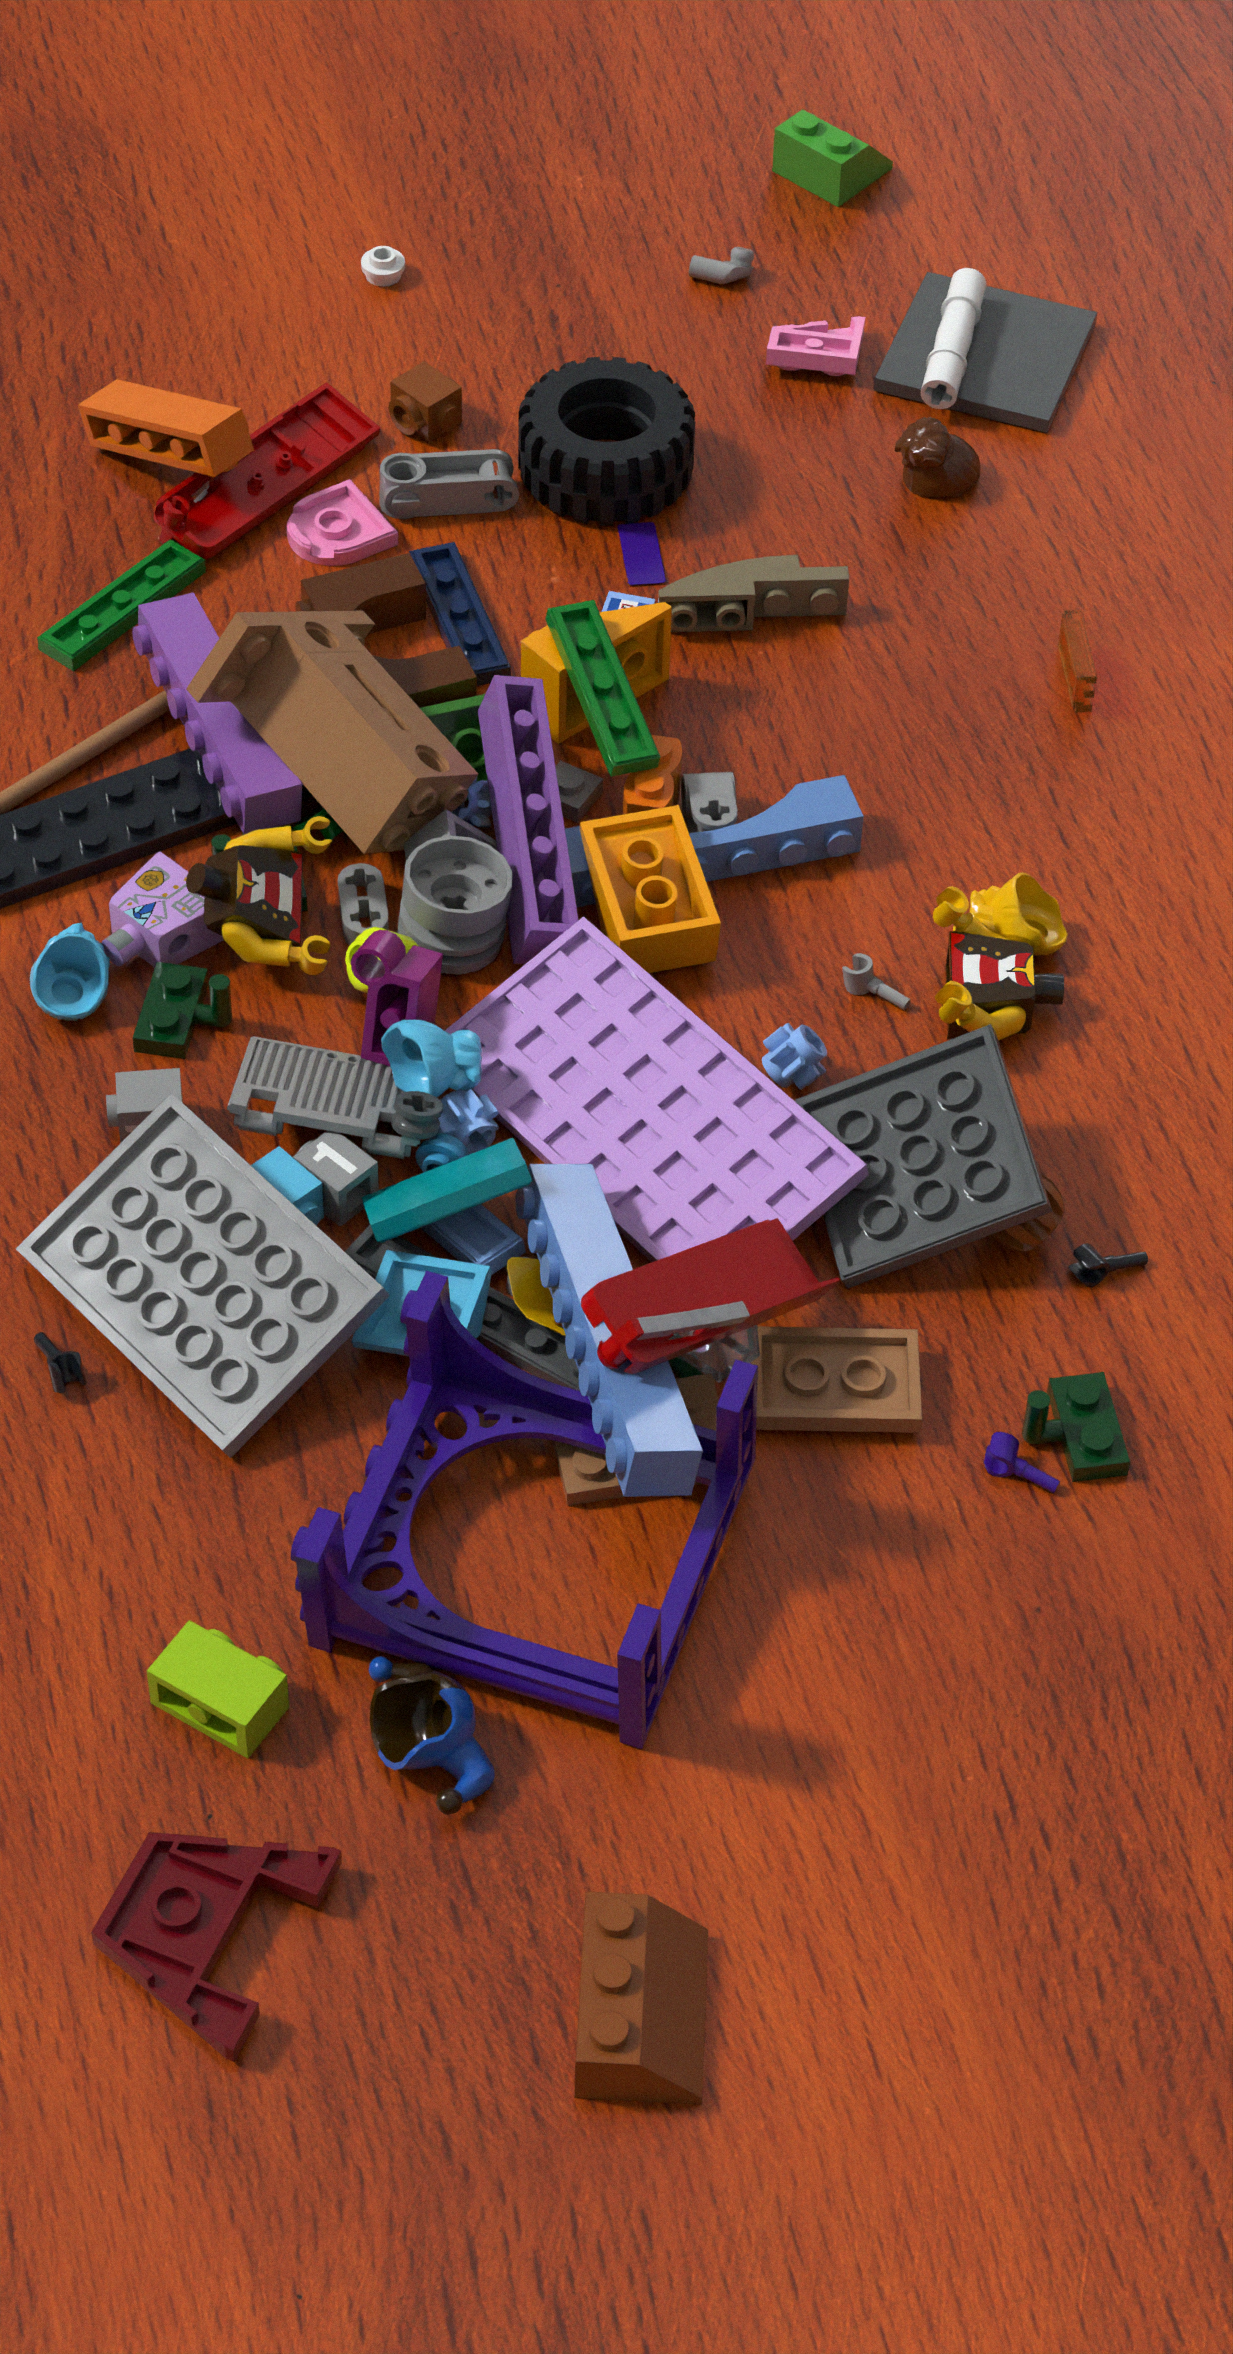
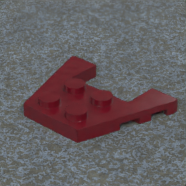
(180, 1911)

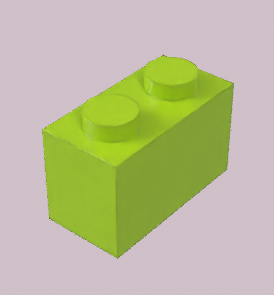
(218, 1688)

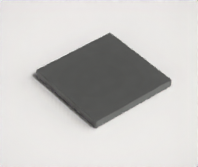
(1016, 360)
(939, 1154)

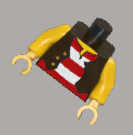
(257, 895)
(988, 975)

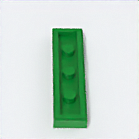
(115, 607)
(602, 688)

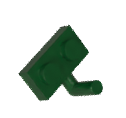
(176, 1006)
(1083, 1424)

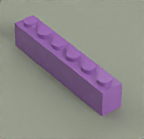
(249, 774)
(527, 813)

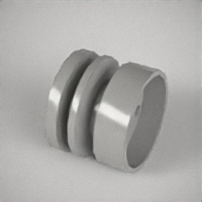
(456, 901)

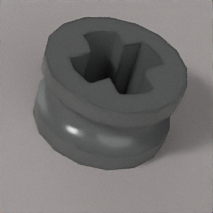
(417, 1115)

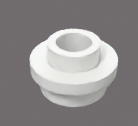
(383, 265)

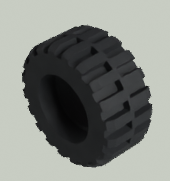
(606, 479)

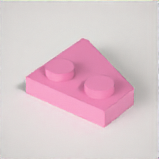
(816, 347)

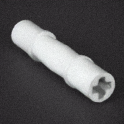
(953, 338)

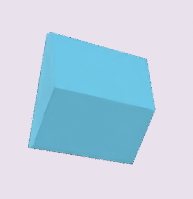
(404, 1272)

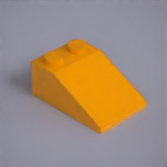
(642, 645)
(651, 889)

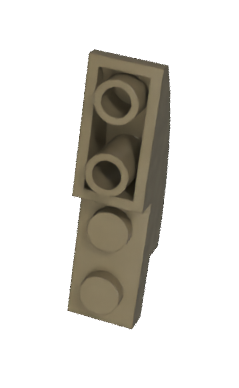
(750, 588)

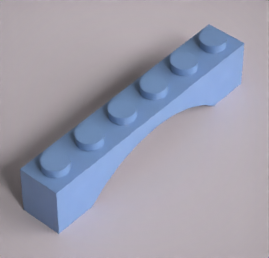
(806, 825)

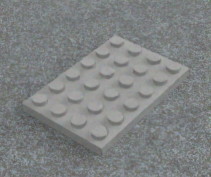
(202, 1274)

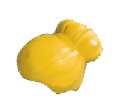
(1021, 913)

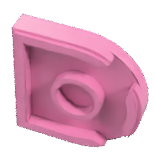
(338, 527)

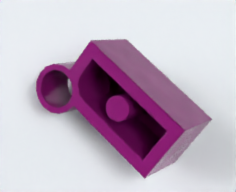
(398, 987)

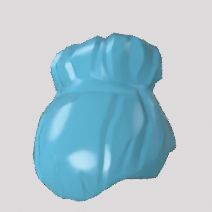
(70, 975)
(432, 1059)

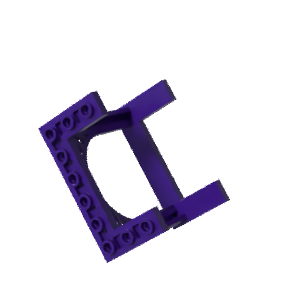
(464, 1377)

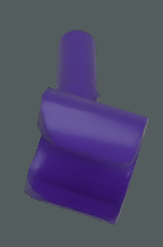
(1002, 1461)

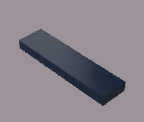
(460, 610)

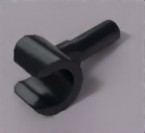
(1094, 1268)
(62, 1366)

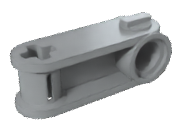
(446, 483)

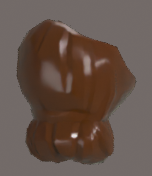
(936, 460)

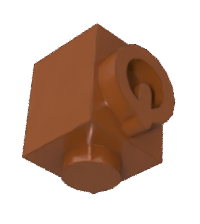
(425, 402)

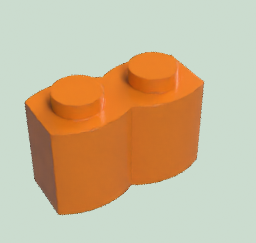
(656, 786)

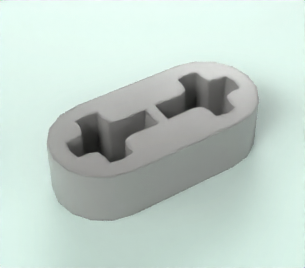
(356, 907)

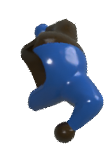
(428, 1723)

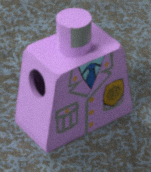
(157, 917)

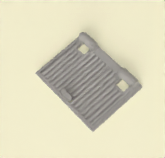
(318, 1092)

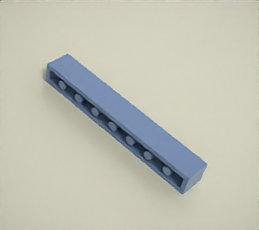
(637, 1414)

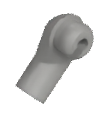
(723, 271)

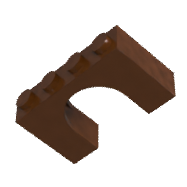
(393, 596)

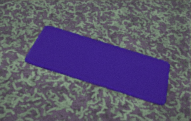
(641, 553)

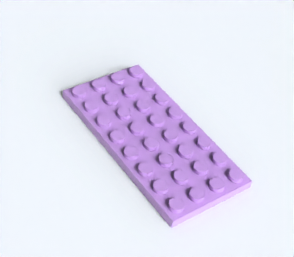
(625, 1077)

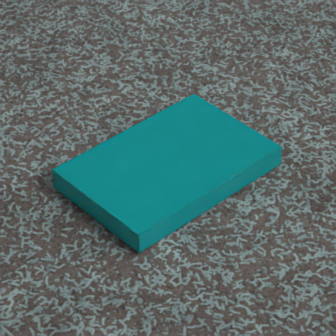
(446, 1190)

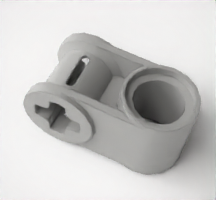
(708, 800)

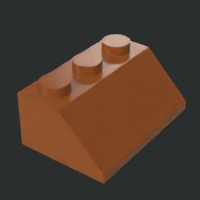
(640, 2001)

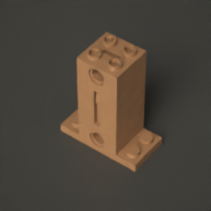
(337, 721)

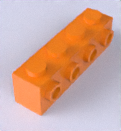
(166, 427)

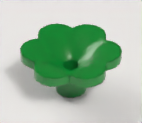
(329, 832)

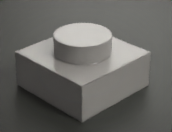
(577, 790)

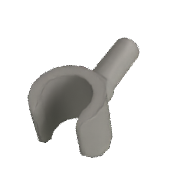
(863, 981)

